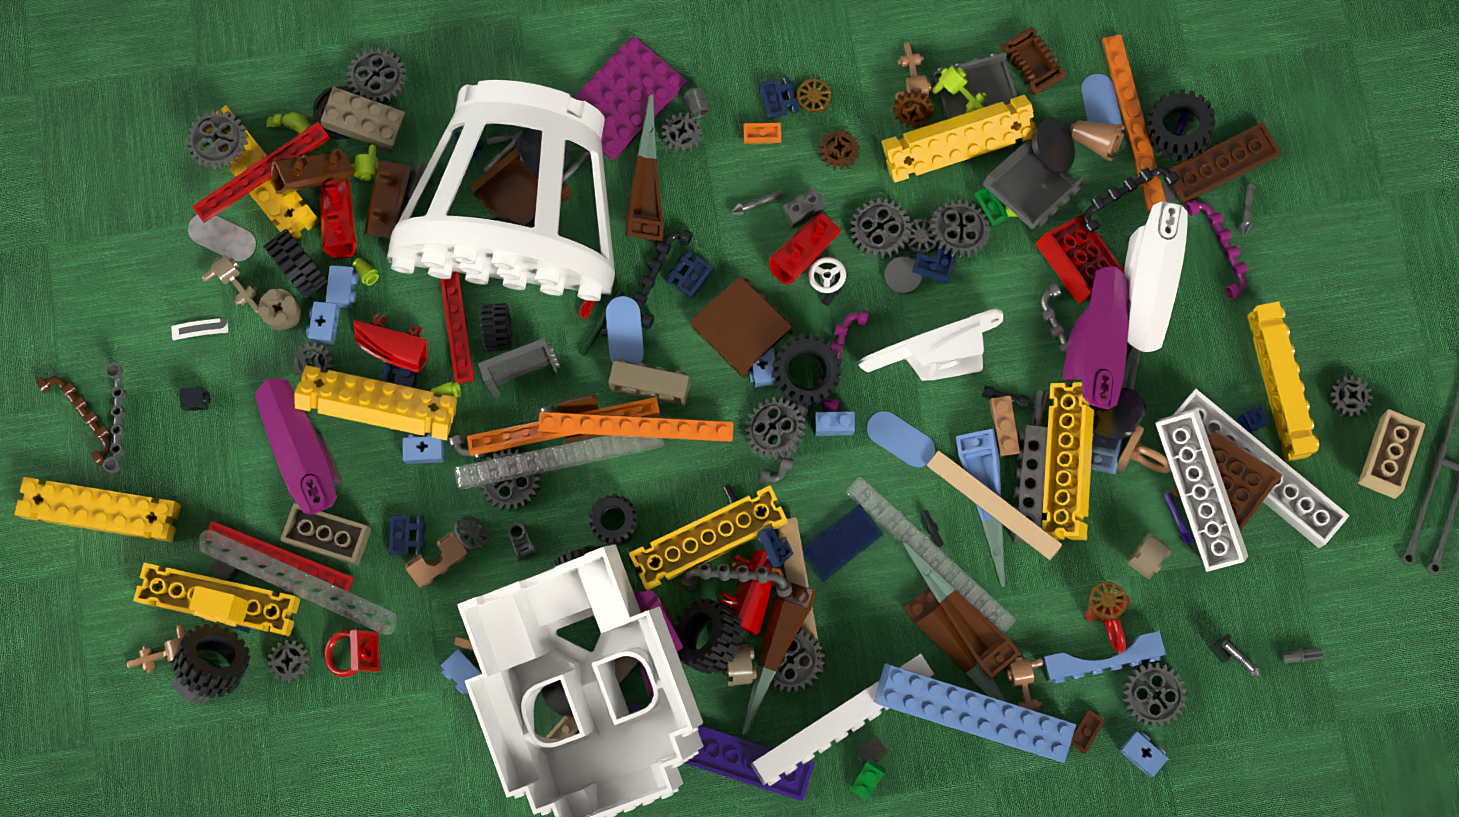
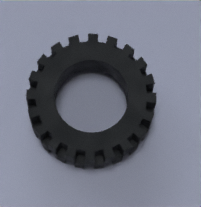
(1181, 145)
(295, 263)
(822, 352)
(722, 641)
(205, 677)

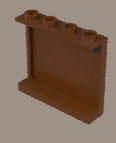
(511, 191)
(741, 325)

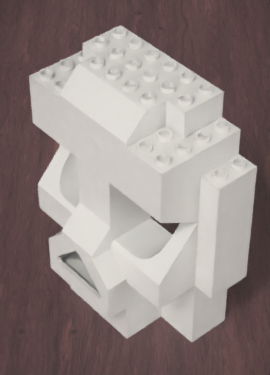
(616, 755)

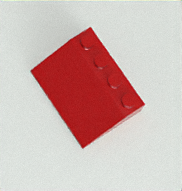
(1076, 256)

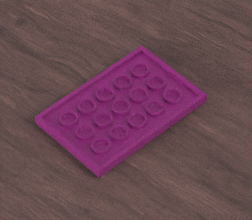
(623, 90)

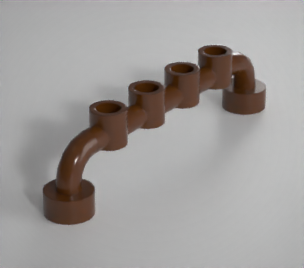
(89, 417)

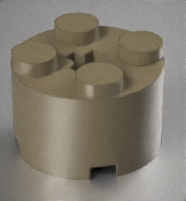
(272, 316)
(1148, 556)
(740, 669)

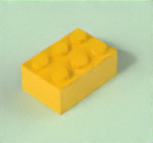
(218, 606)

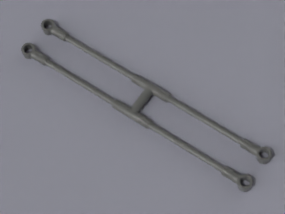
(1439, 461)

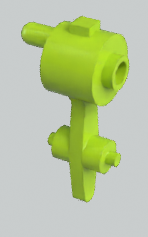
(954, 81)
(366, 165)

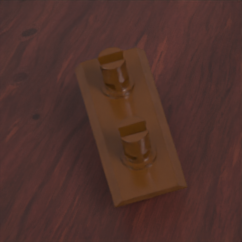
(310, 171)
(387, 198)

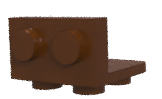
(579, 405)

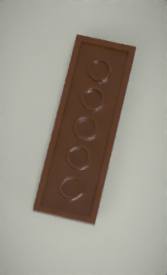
(1224, 162)

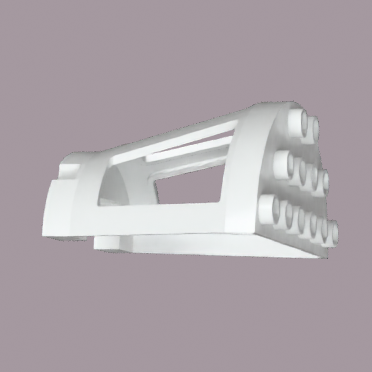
(500, 248)

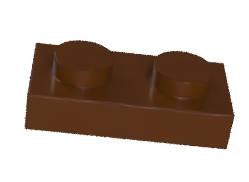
(1086, 731)

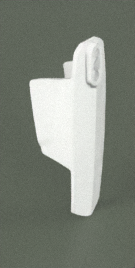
(1153, 274)
(943, 351)

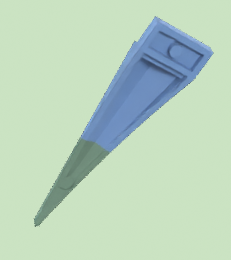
(1105, 452)
(981, 460)

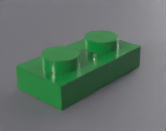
(991, 207)
(868, 779)

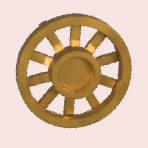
(814, 95)
(1108, 600)

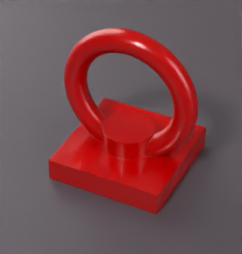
(1113, 626)
(363, 652)

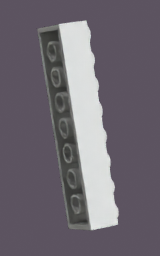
(1202, 490)

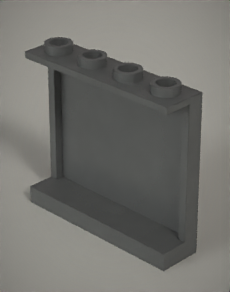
(983, 75)
(1029, 188)
(517, 363)

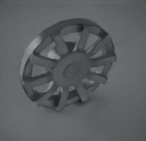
(921, 237)
(471, 532)

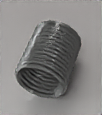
(696, 102)

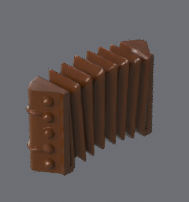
(1033, 60)

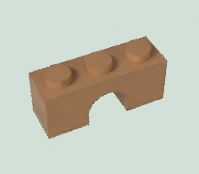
(1005, 426)
(425, 571)

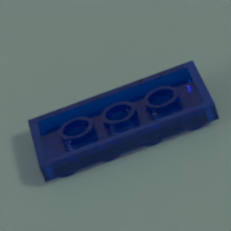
(841, 543)

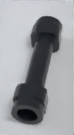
(989, 393)

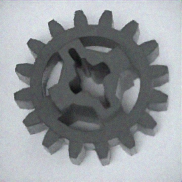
(674, 130)
(317, 355)
(1344, 390)
(290, 669)

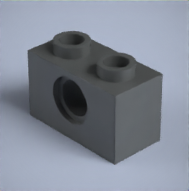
(803, 207)

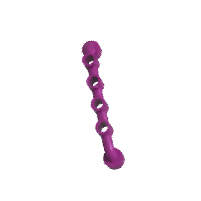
(1222, 236)
(842, 332)

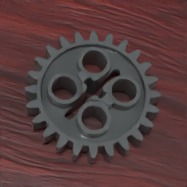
(377, 75)
(214, 155)
(976, 230)
(890, 242)
(786, 438)
(517, 494)
(803, 674)
(1141, 707)

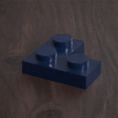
(935, 268)
(777, 549)

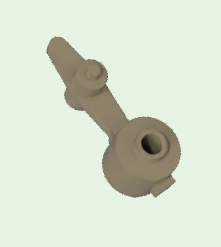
(227, 271)

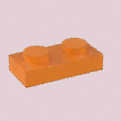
(762, 133)

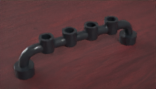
(1129, 186)
(656, 265)

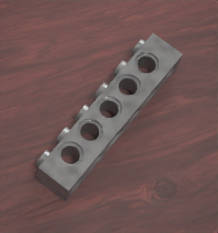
(1036, 435)

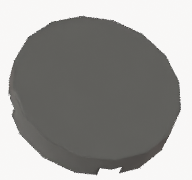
(900, 276)

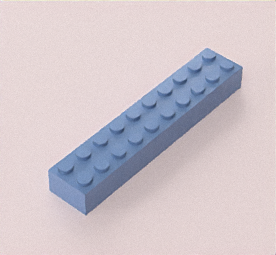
(974, 713)

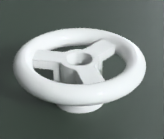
(827, 281)

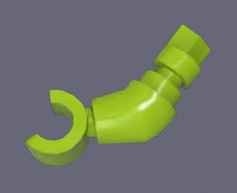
(294, 121)

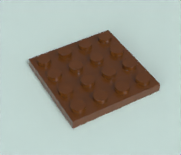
(1243, 475)

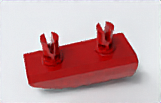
(337, 219)
(803, 248)
(392, 346)
(751, 596)

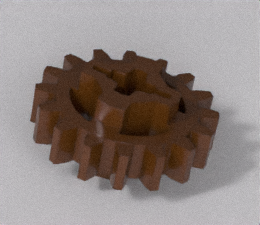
(907, 103)
(846, 149)

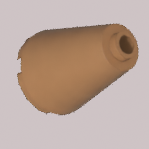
(1099, 137)

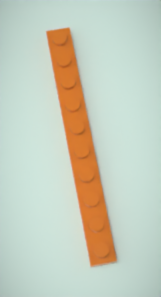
(1132, 117)
(635, 426)
(529, 433)

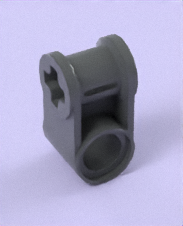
(521, 543)

